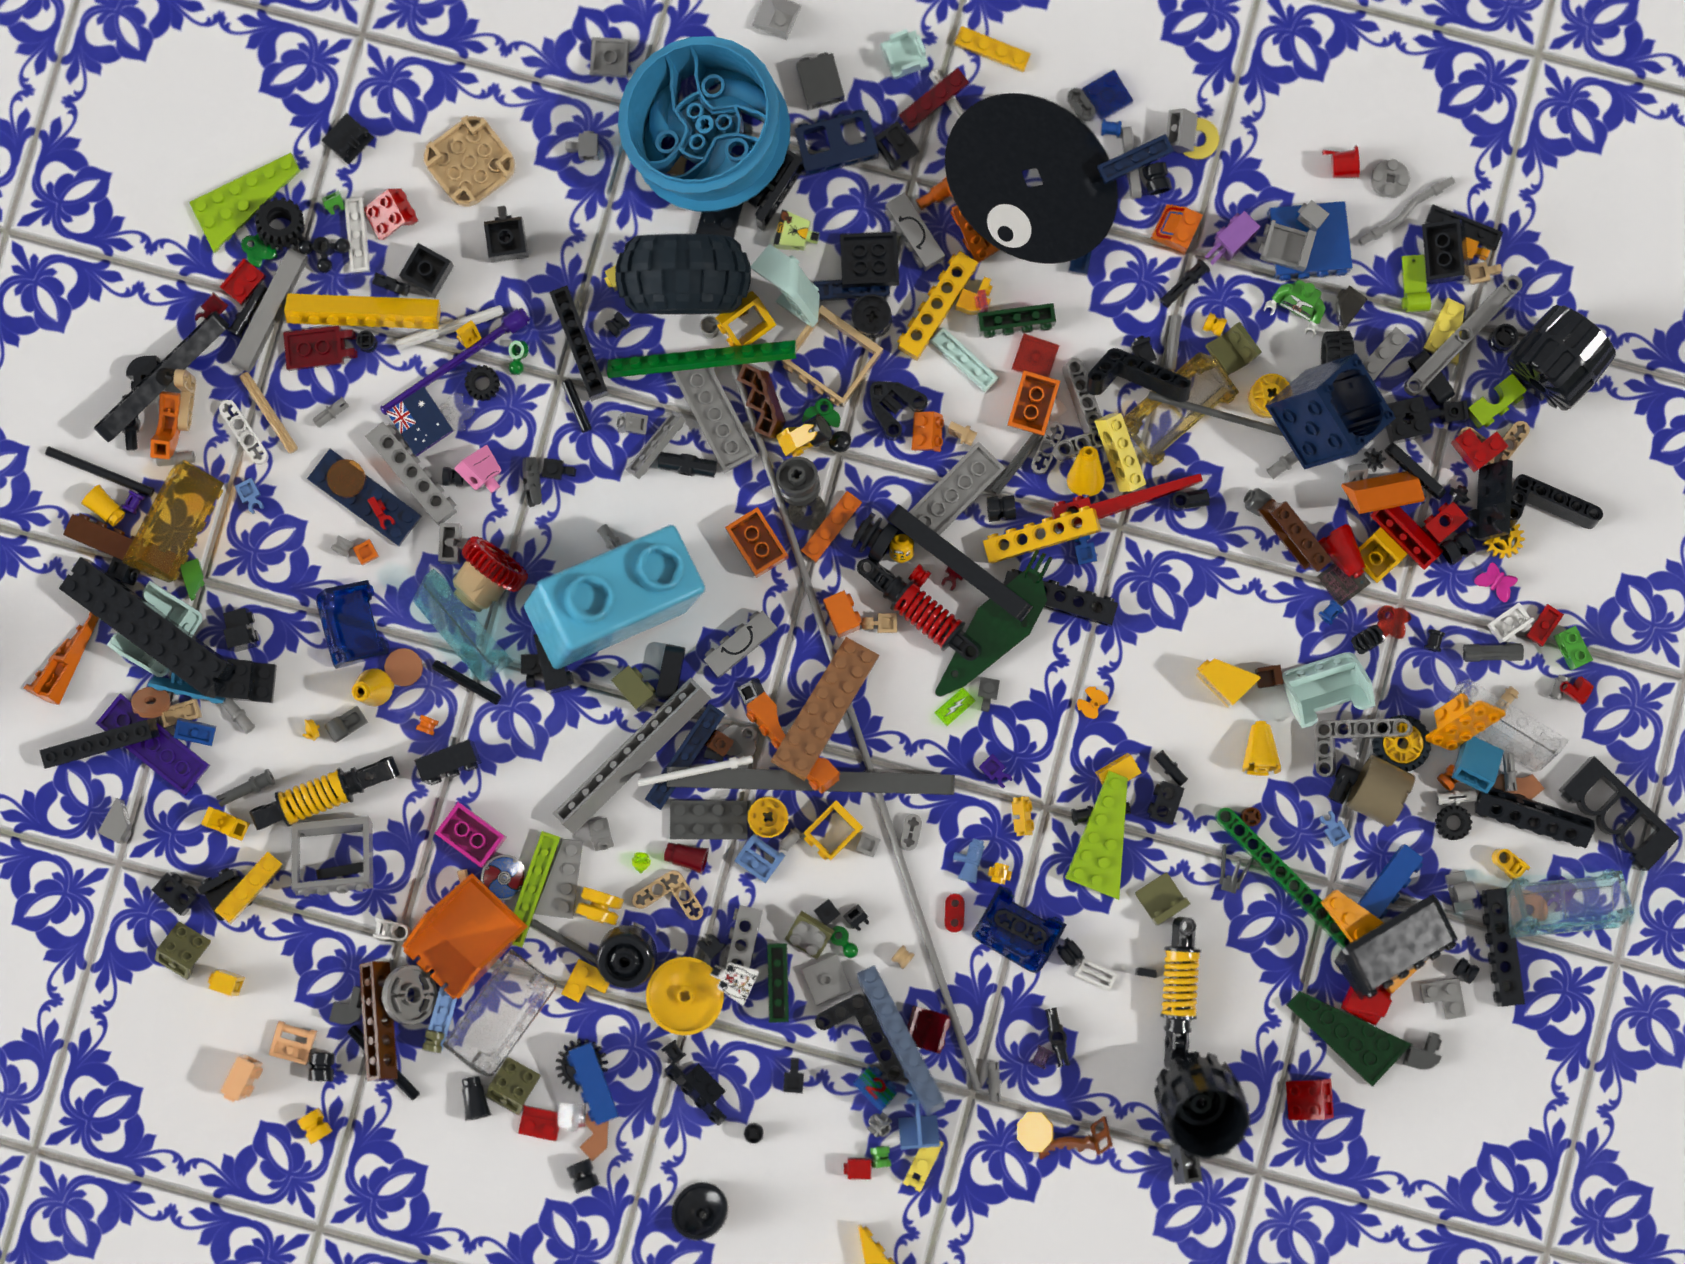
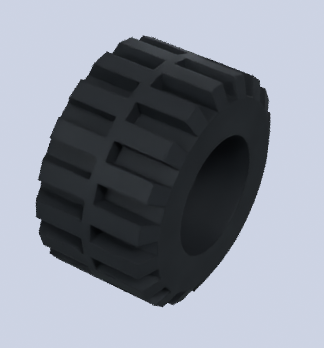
(279, 209)
(1336, 345)

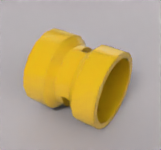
(1214, 324)

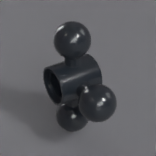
(324, 264)

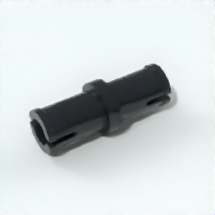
(1170, 768)

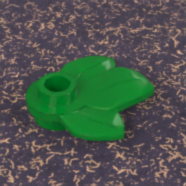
(258, 251)
(830, 414)

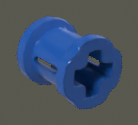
(1111, 128)
(1331, 612)

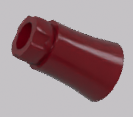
(687, 856)

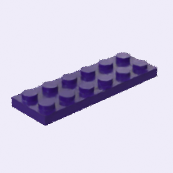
(162, 754)

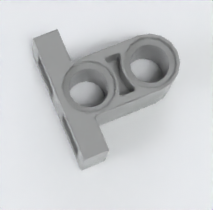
(1461, 891)

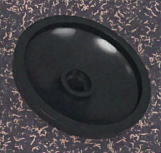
(691, 1206)

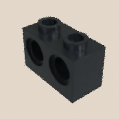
(1171, 805)
(173, 897)

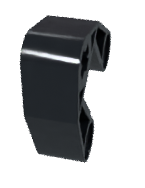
(904, 394)

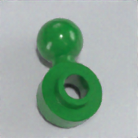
(516, 366)
(850, 950)

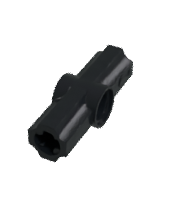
(687, 464)

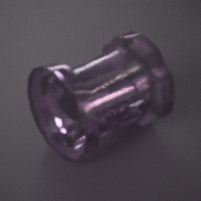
(1041, 1051)

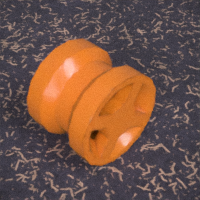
(427, 725)

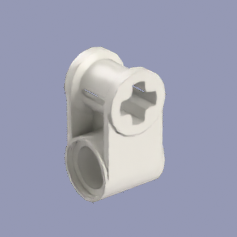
(389, 930)

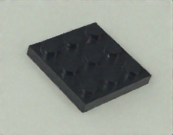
(869, 259)

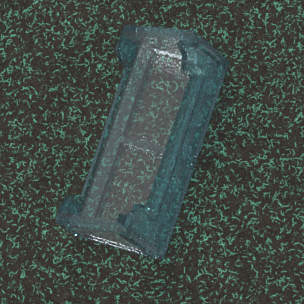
(1568, 905)

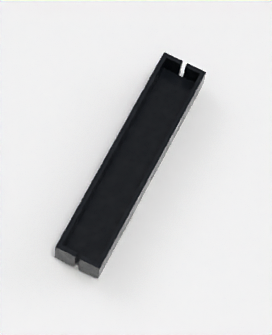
(147, 627)

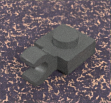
(988, 690)

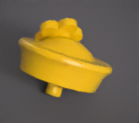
(311, 730)

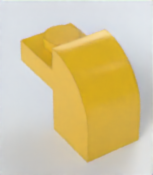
(966, 300)
(225, 823)

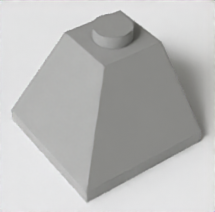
(776, 17)

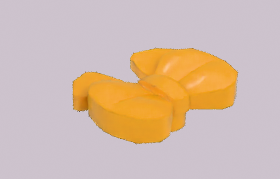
(1090, 709)

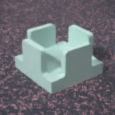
(904, 53)

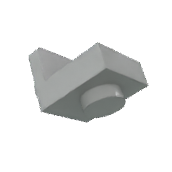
(600, 834)

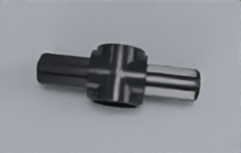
(130, 434)

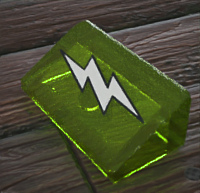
(955, 707)

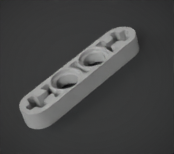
(1133, 177)

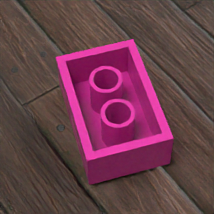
(470, 835)

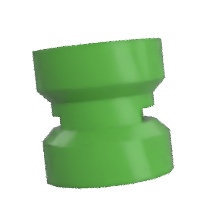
(878, 1152)

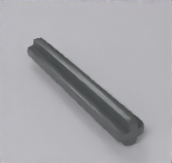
(1016, 463)

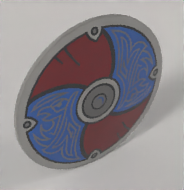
(504, 876)

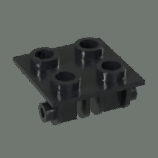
(347, 138)

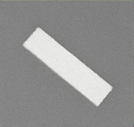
(357, 235)

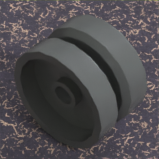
(798, 481)

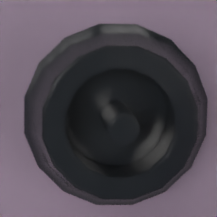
(840, 441)
(1459, 494)

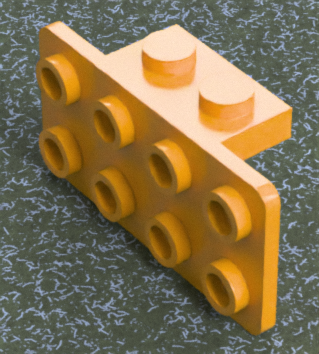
(1460, 722)

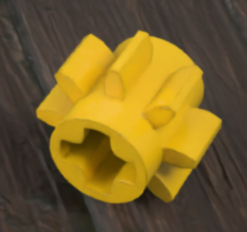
(999, 873)

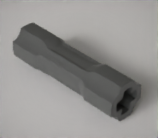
(1507, 652)

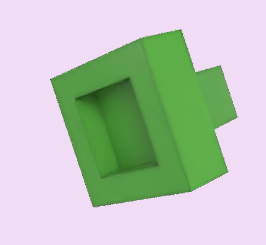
(331, 200)

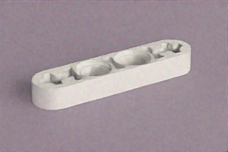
(242, 433)

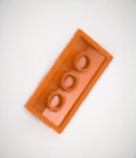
(1384, 492)

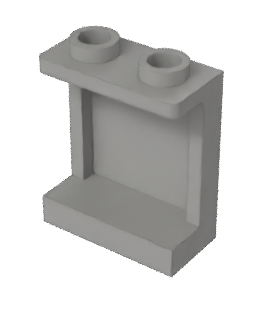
(1286, 246)

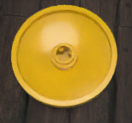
(684, 996)

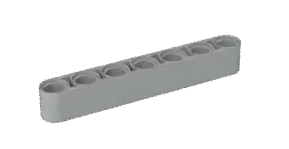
(269, 310)

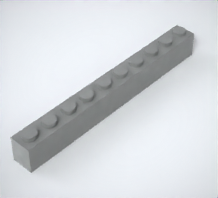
(632, 755)

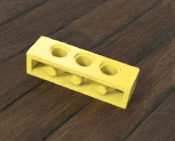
(1120, 452)

